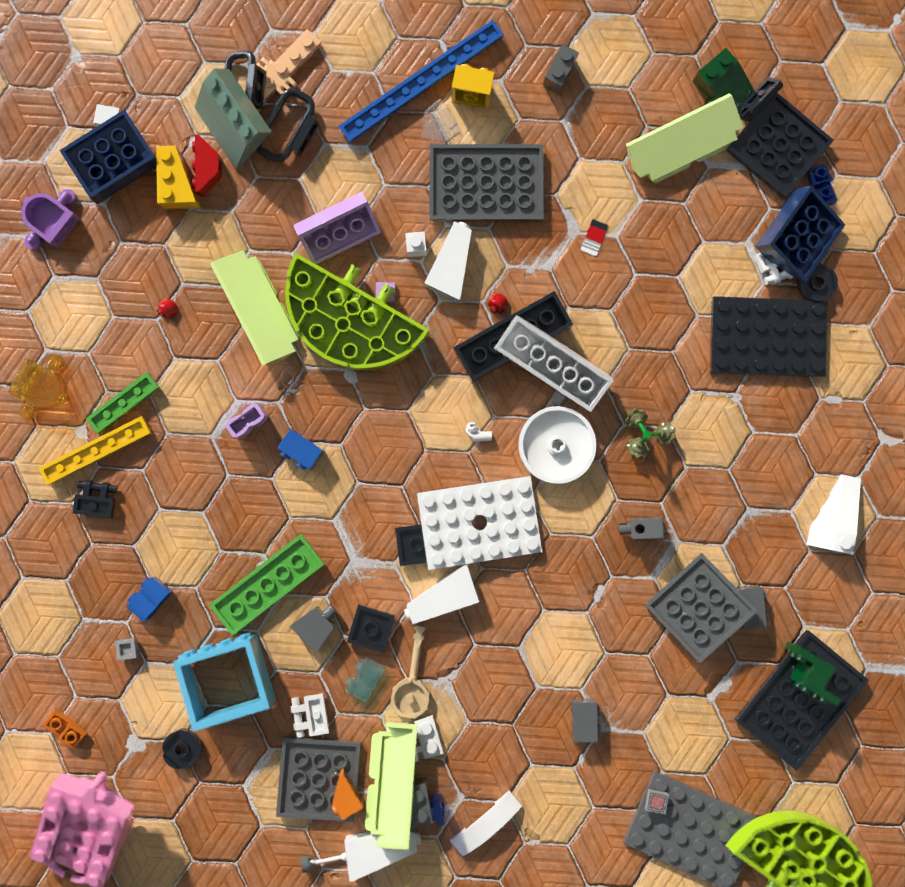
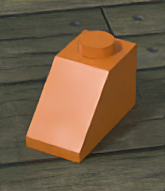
(346, 798)

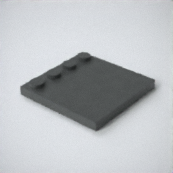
(701, 607)
(311, 775)

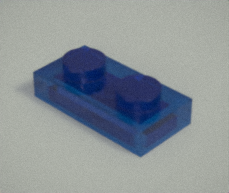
(437, 810)

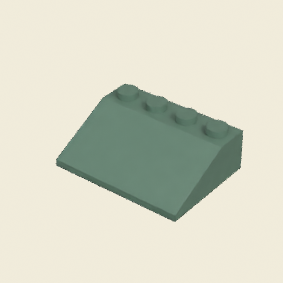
(231, 116)

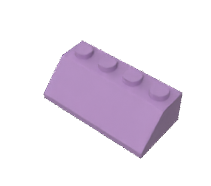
(337, 228)

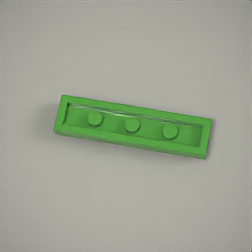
(122, 403)

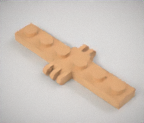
(287, 64)

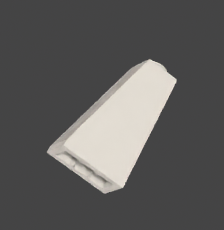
(450, 265)
(445, 596)
(365, 856)

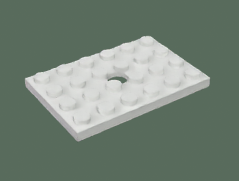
(449, 529)

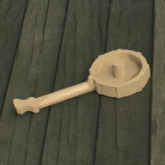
(411, 695)

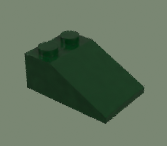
(723, 77)

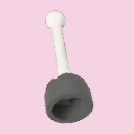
(308, 863)

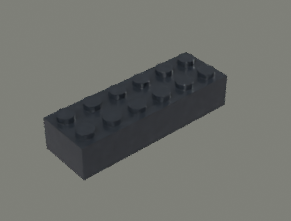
(478, 352)

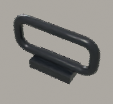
(255, 77)
(303, 132)

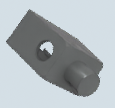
(652, 528)
(315, 626)

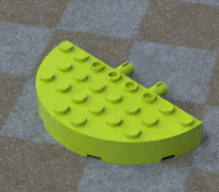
(346, 322)
(800, 851)

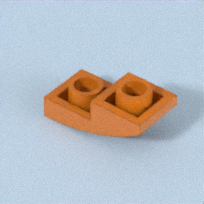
(63, 726)

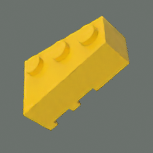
(173, 180)

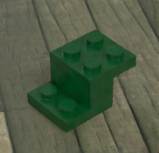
(812, 674)

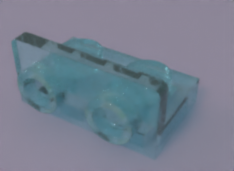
(365, 679)

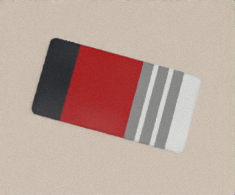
(594, 237)

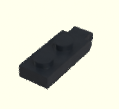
(759, 98)

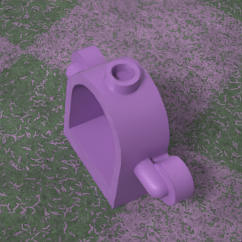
(48, 218)

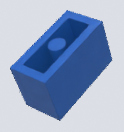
(300, 449)

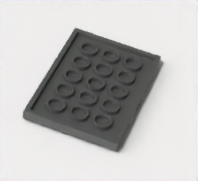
(486, 182)
(690, 832)

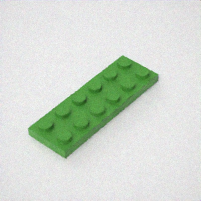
(267, 584)

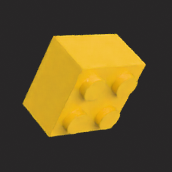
(472, 86)

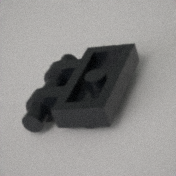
(94, 505)

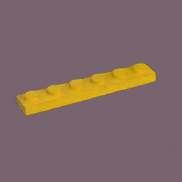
(94, 450)

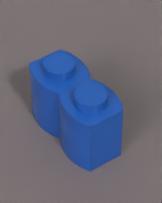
(149, 598)

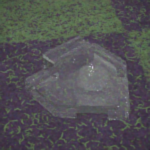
(439, 124)

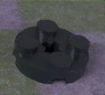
(825, 290)
(182, 760)

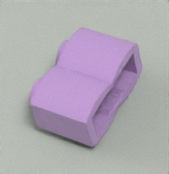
(243, 424)

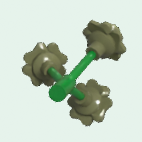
(638, 447)

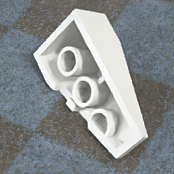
(838, 518)

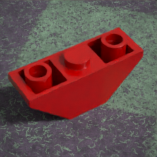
(206, 166)

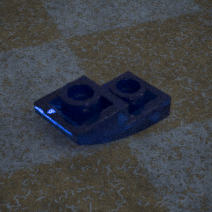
(820, 180)

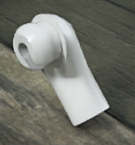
(475, 433)

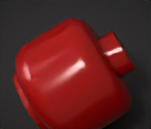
(498, 303)
(167, 308)

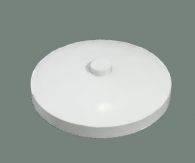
(557, 445)

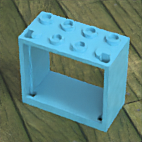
(189, 690)

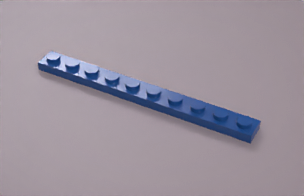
(420, 81)

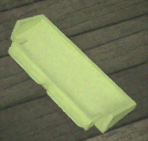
(685, 140)
(256, 306)
(391, 795)

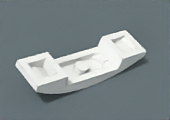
(487, 824)

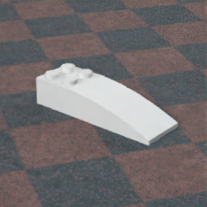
(554, 363)

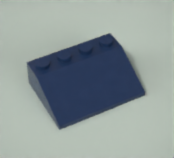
(110, 157)
(801, 233)

